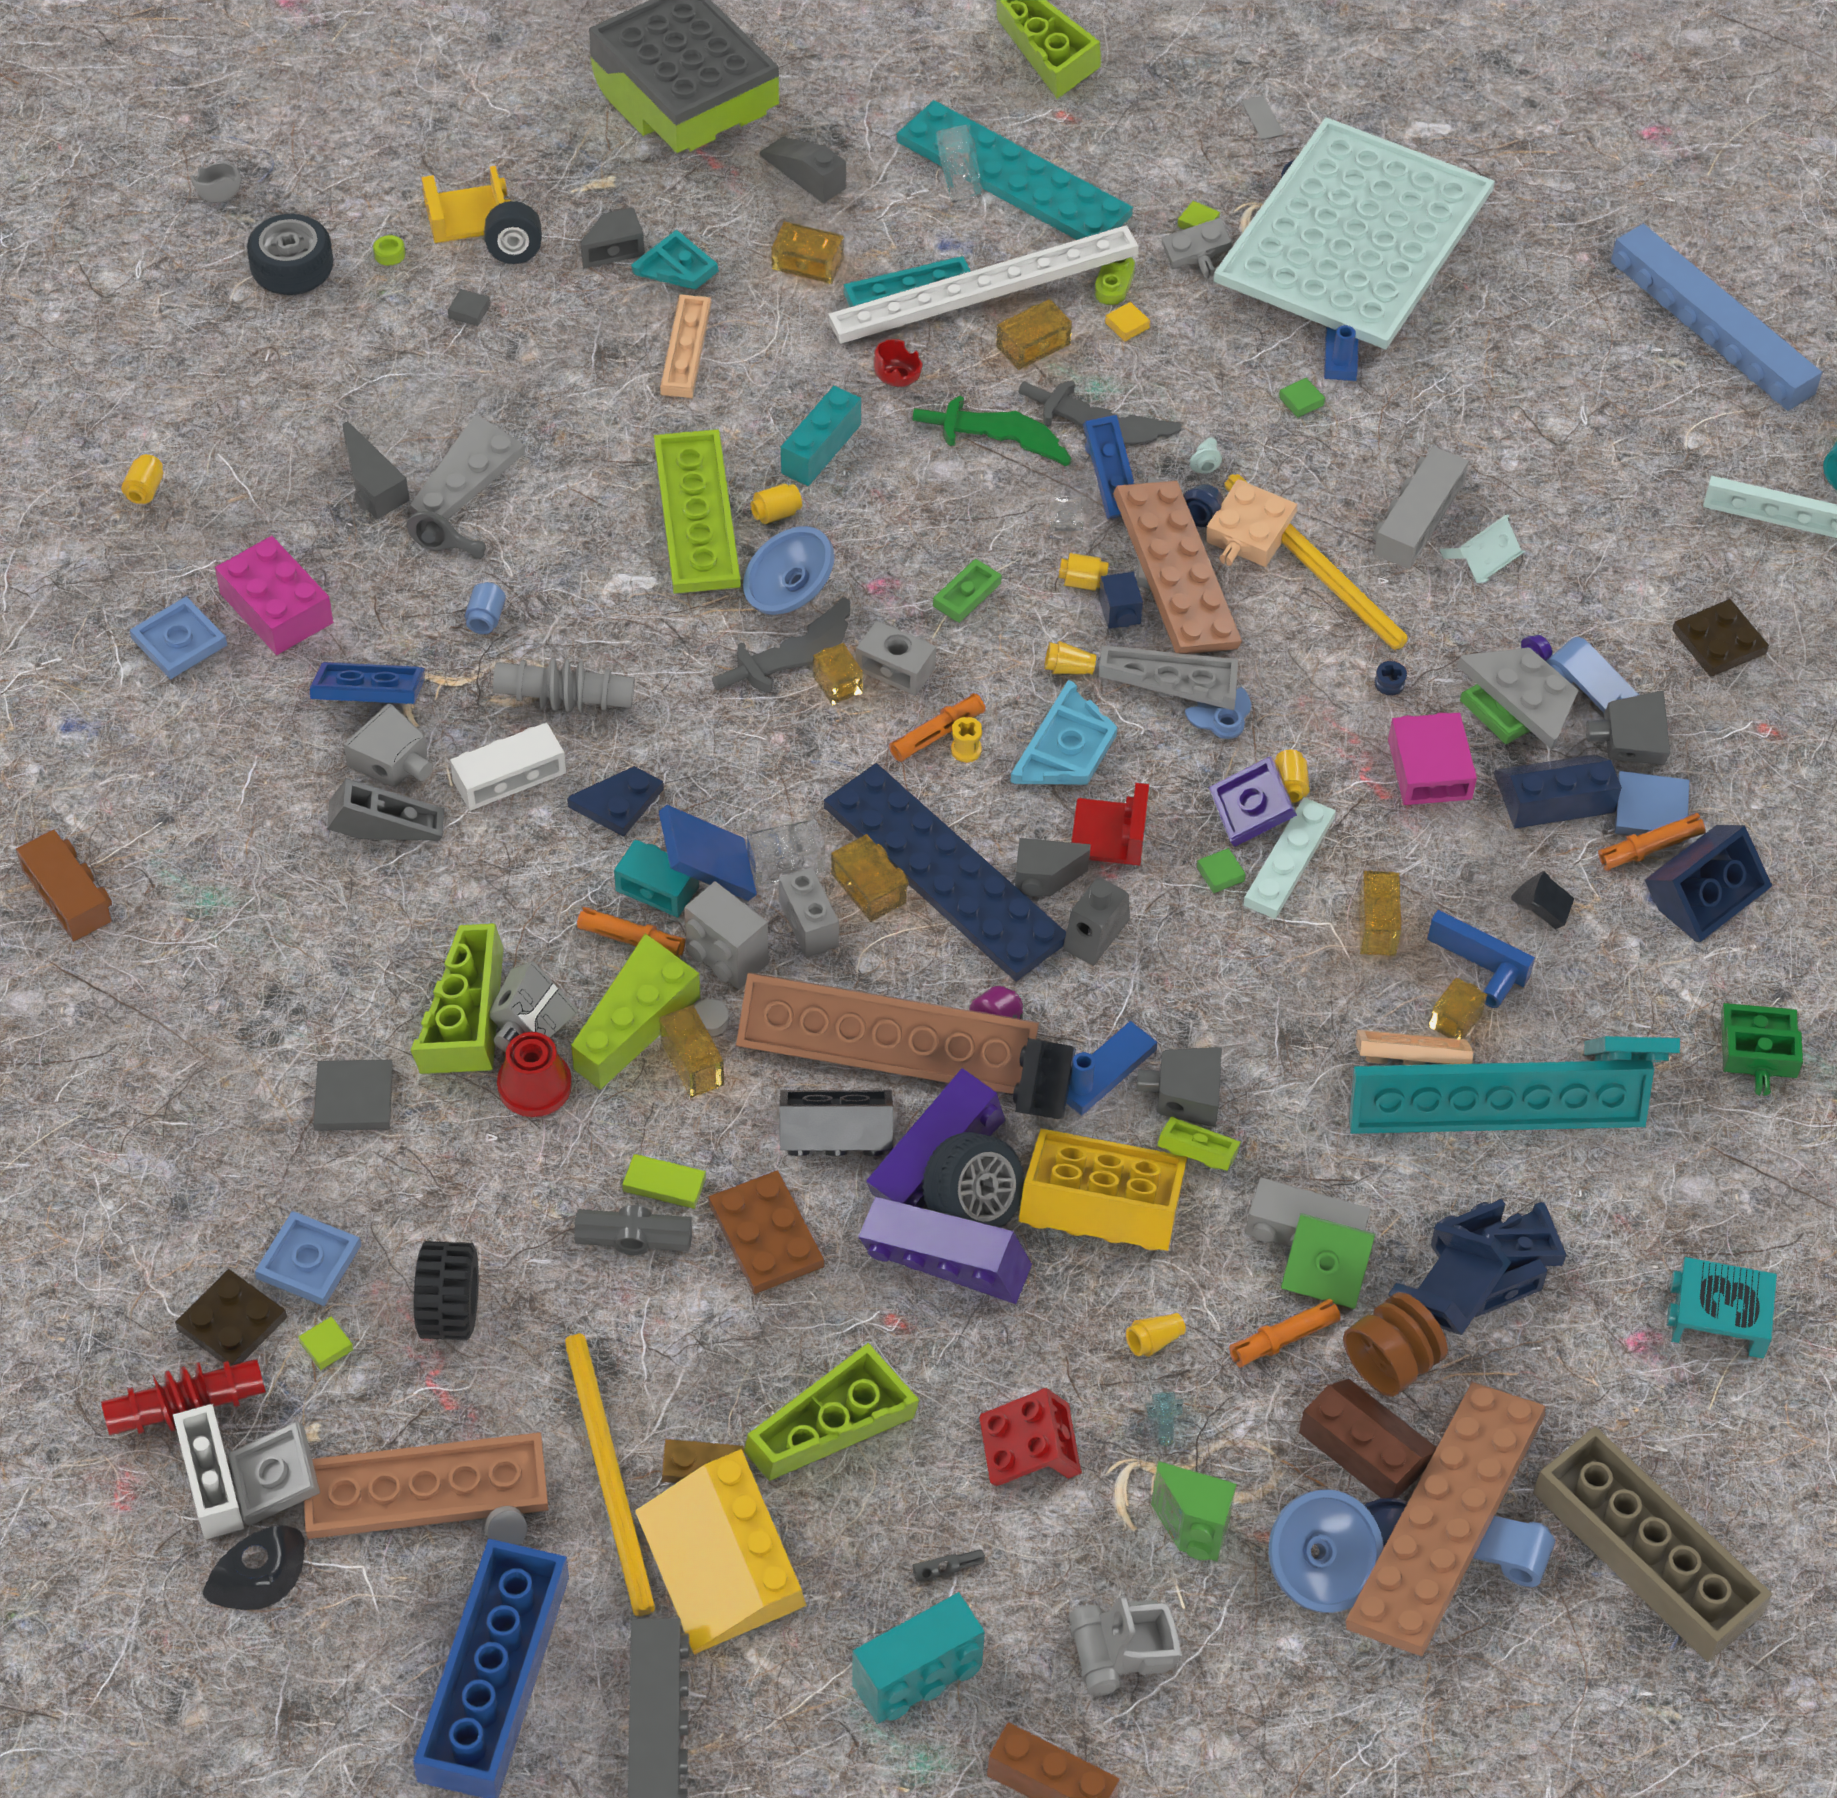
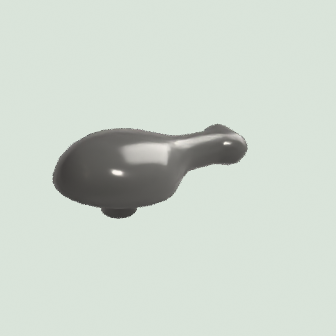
(437, 534)

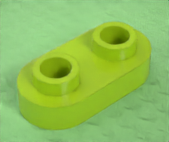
(1114, 281)

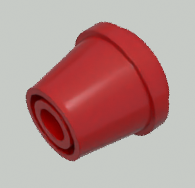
(533, 1076)

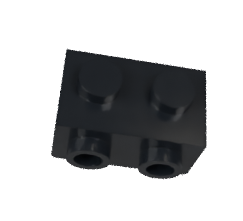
(1044, 1079)

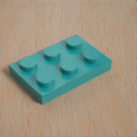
(1631, 1048)

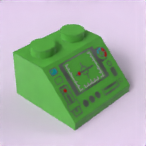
(1193, 1509)

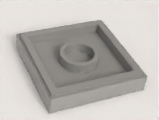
(273, 1473)

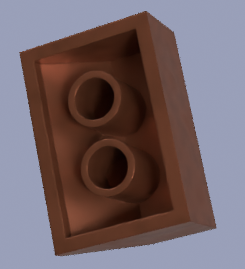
(1366, 1439)

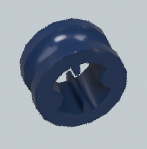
(1397, 673)

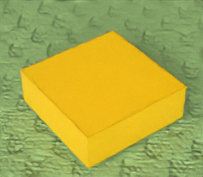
(1127, 321)

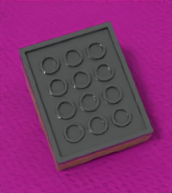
(682, 71)

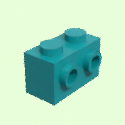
(647, 877)

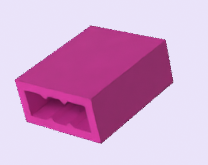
(1432, 758)

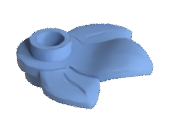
(1215, 718)

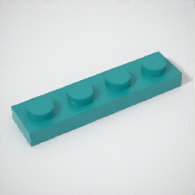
(900, 281)

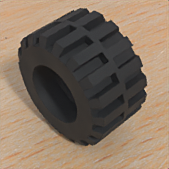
(446, 1290)

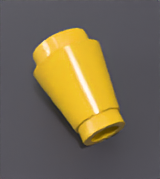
(1067, 659)
(1154, 1333)

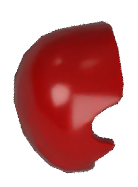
(896, 364)

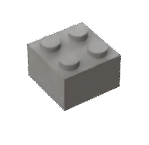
(726, 935)

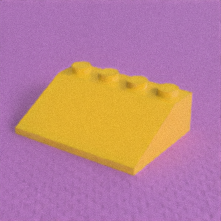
(1102, 1189)
(720, 1553)

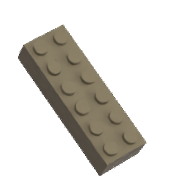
(1652, 1543)

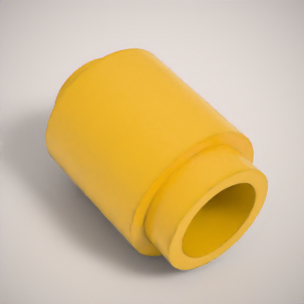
(143, 479)
(776, 503)
(1082, 571)
(1294, 773)

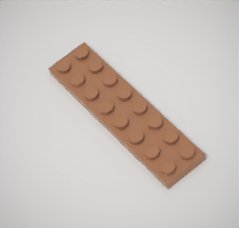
(881, 1032)
(1445, 1519)

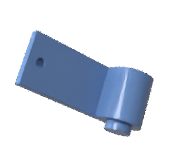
(1590, 672)
(1518, 1548)

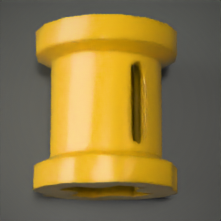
(966, 741)

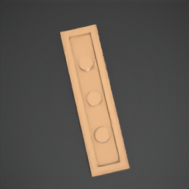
(685, 346)

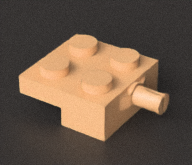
(1250, 524)

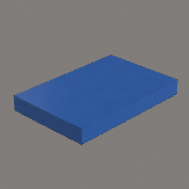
(367, 683)
(707, 852)

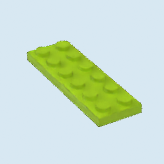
(696, 511)

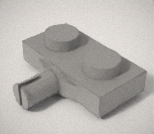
(1197, 245)

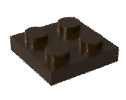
(1720, 637)
(231, 1319)

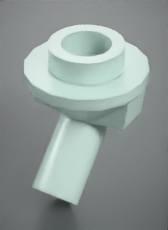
(1206, 457)

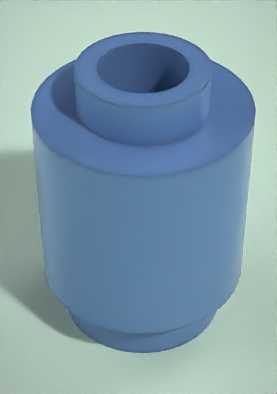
(484, 607)

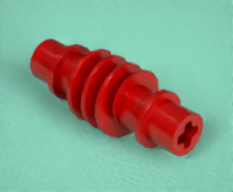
(189, 1393)

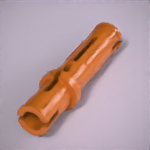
(936, 727)
(1639, 846)
(627, 931)
(1272, 1338)

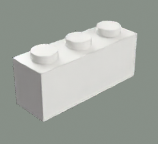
(508, 766)
(208, 1472)

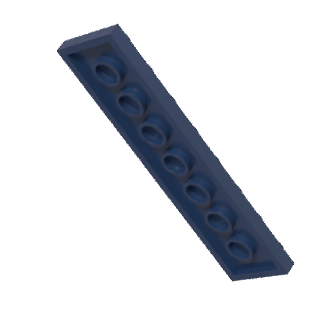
(948, 872)

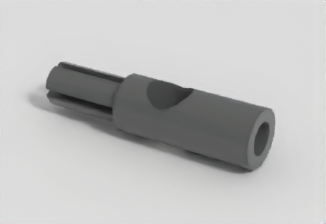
(929, 1569)

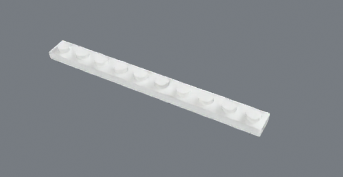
(983, 284)

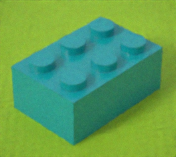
(918, 1658)

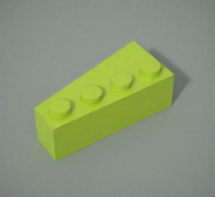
(1050, 42)
(628, 1015)
(458, 1027)
(835, 1412)

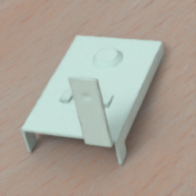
(1487, 550)

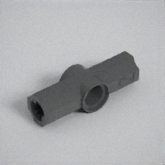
(633, 1230)

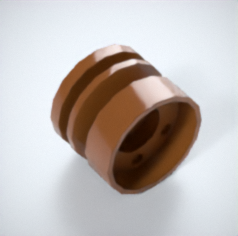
(1395, 1344)

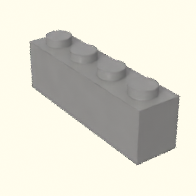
(1420, 507)

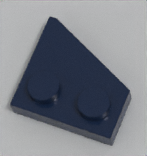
(618, 799)
(1529, 1238)

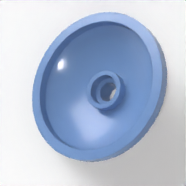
(788, 570)
(1346, 1543)

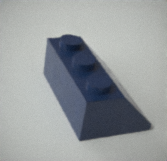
(1559, 790)
(1709, 881)

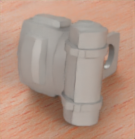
(1123, 1641)

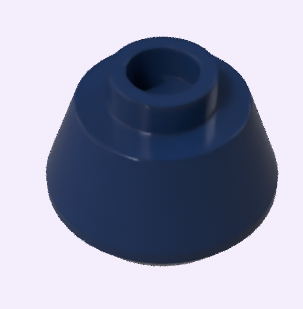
(1203, 503)

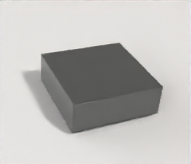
(469, 307)

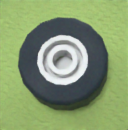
(513, 232)

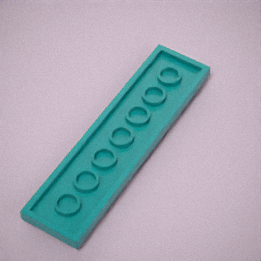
(1021, 176)
(1500, 1096)

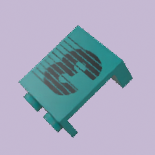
(1723, 1302)

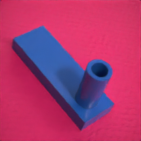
(1341, 354)
(1108, 459)
(1502, 959)
(1104, 1069)

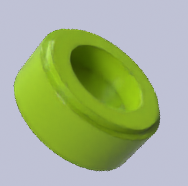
(389, 250)

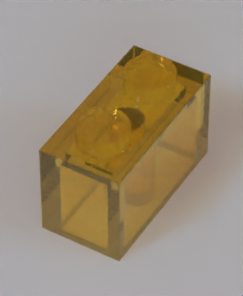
(807, 252)
(1033, 334)
(869, 877)
(1379, 913)
(692, 1051)

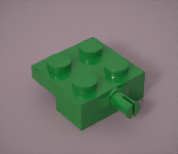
(1761, 1043)

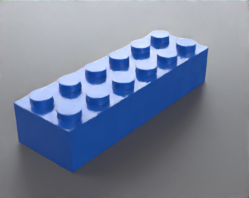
(491, 1670)

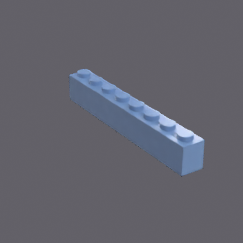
(1716, 317)

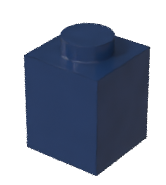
(1120, 600)

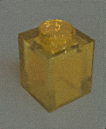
(837, 673)
(1458, 1009)

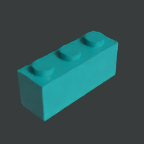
(820, 435)

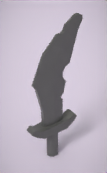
(1133, 428)
(793, 653)

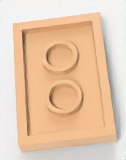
(1412, 1048)

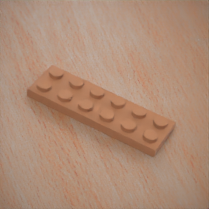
(1177, 567)
(426, 1485)

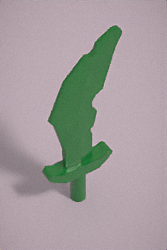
(998, 426)

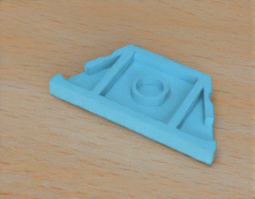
(1067, 743)

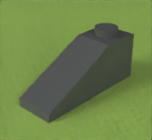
(808, 165)
(376, 480)
(382, 815)

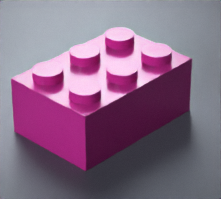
(274, 595)

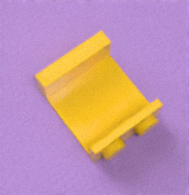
(463, 211)

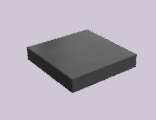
(353, 1095)

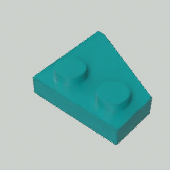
(676, 262)

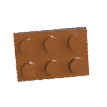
(766, 1232)

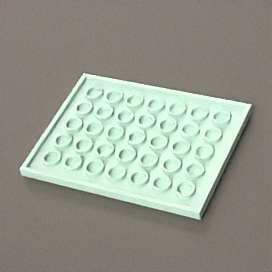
(1354, 232)

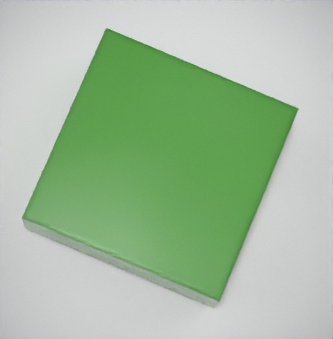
(1301, 397)
(1221, 870)

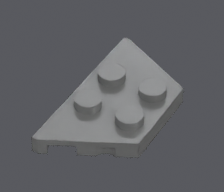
(1525, 688)

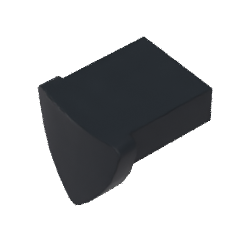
(1545, 899)

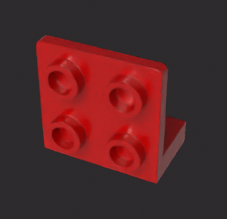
(1113, 827)
(1029, 1437)

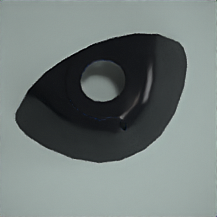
(245, 1588)

